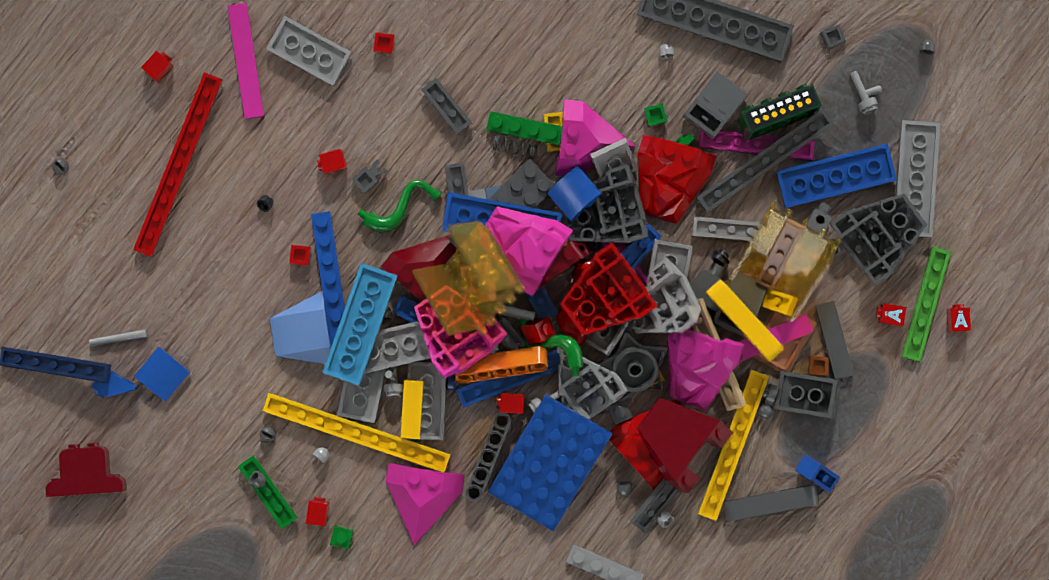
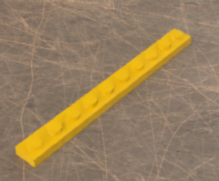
(356, 432)

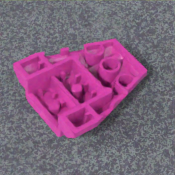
(528, 243)
(457, 351)
(700, 366)

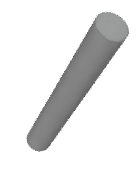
(117, 338)

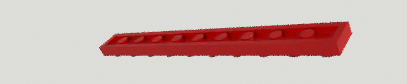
(178, 164)

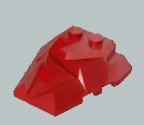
(670, 176)
(607, 293)
(632, 447)

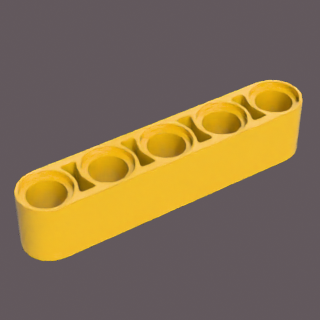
(745, 320)

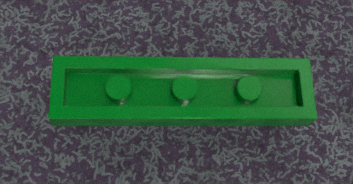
(524, 128)
(269, 494)

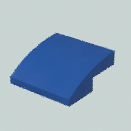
(574, 193)
(162, 373)

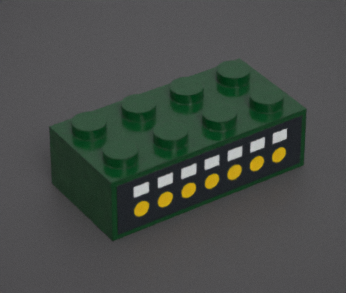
(778, 112)

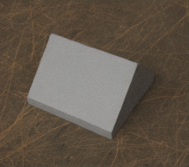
(606, 339)

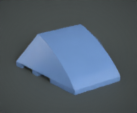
(302, 331)

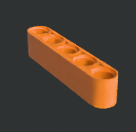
(506, 365)

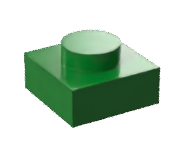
(655, 115)
(686, 140)
(341, 537)

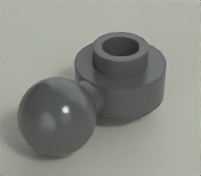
(765, 410)

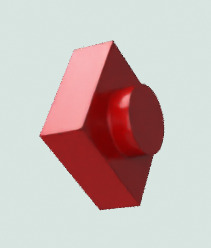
(384, 43)
(300, 255)

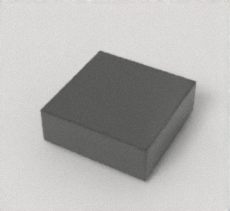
(833, 37)

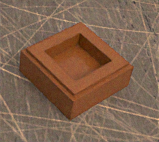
(818, 366)

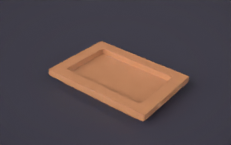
(792, 349)

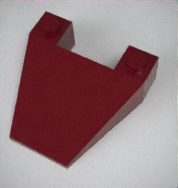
(674, 438)

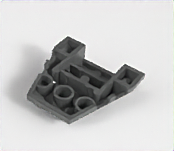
(615, 214)
(879, 234)

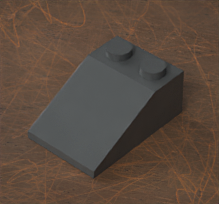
(808, 395)

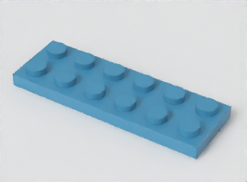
(360, 324)

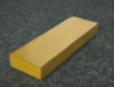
(412, 409)

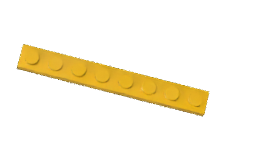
(733, 447)

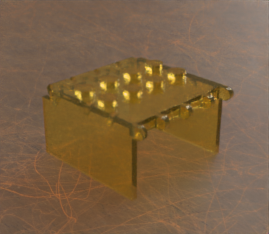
(805, 266)
(471, 283)

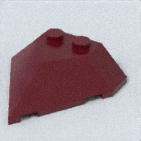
(415, 257)

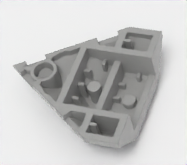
(675, 301)
(591, 390)

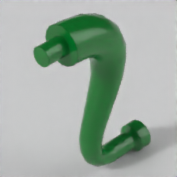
(389, 223)
(568, 344)

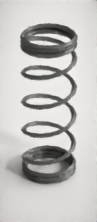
(495, 145)

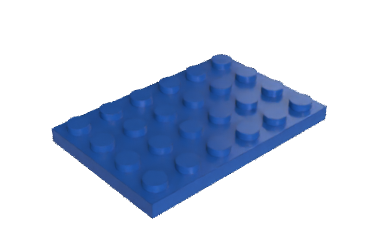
(549, 462)

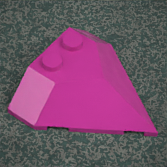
(581, 135)
(422, 495)

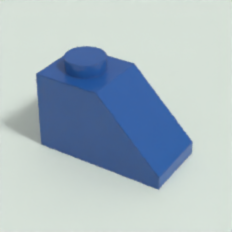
(115, 386)
(817, 473)

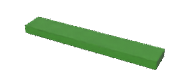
(926, 304)

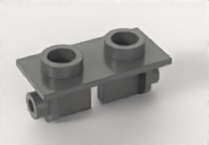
(513, 339)

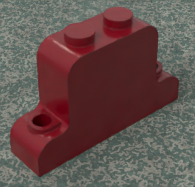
(564, 260)
(85, 472)

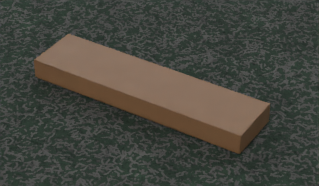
(780, 253)

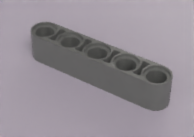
(488, 466)
(771, 502)

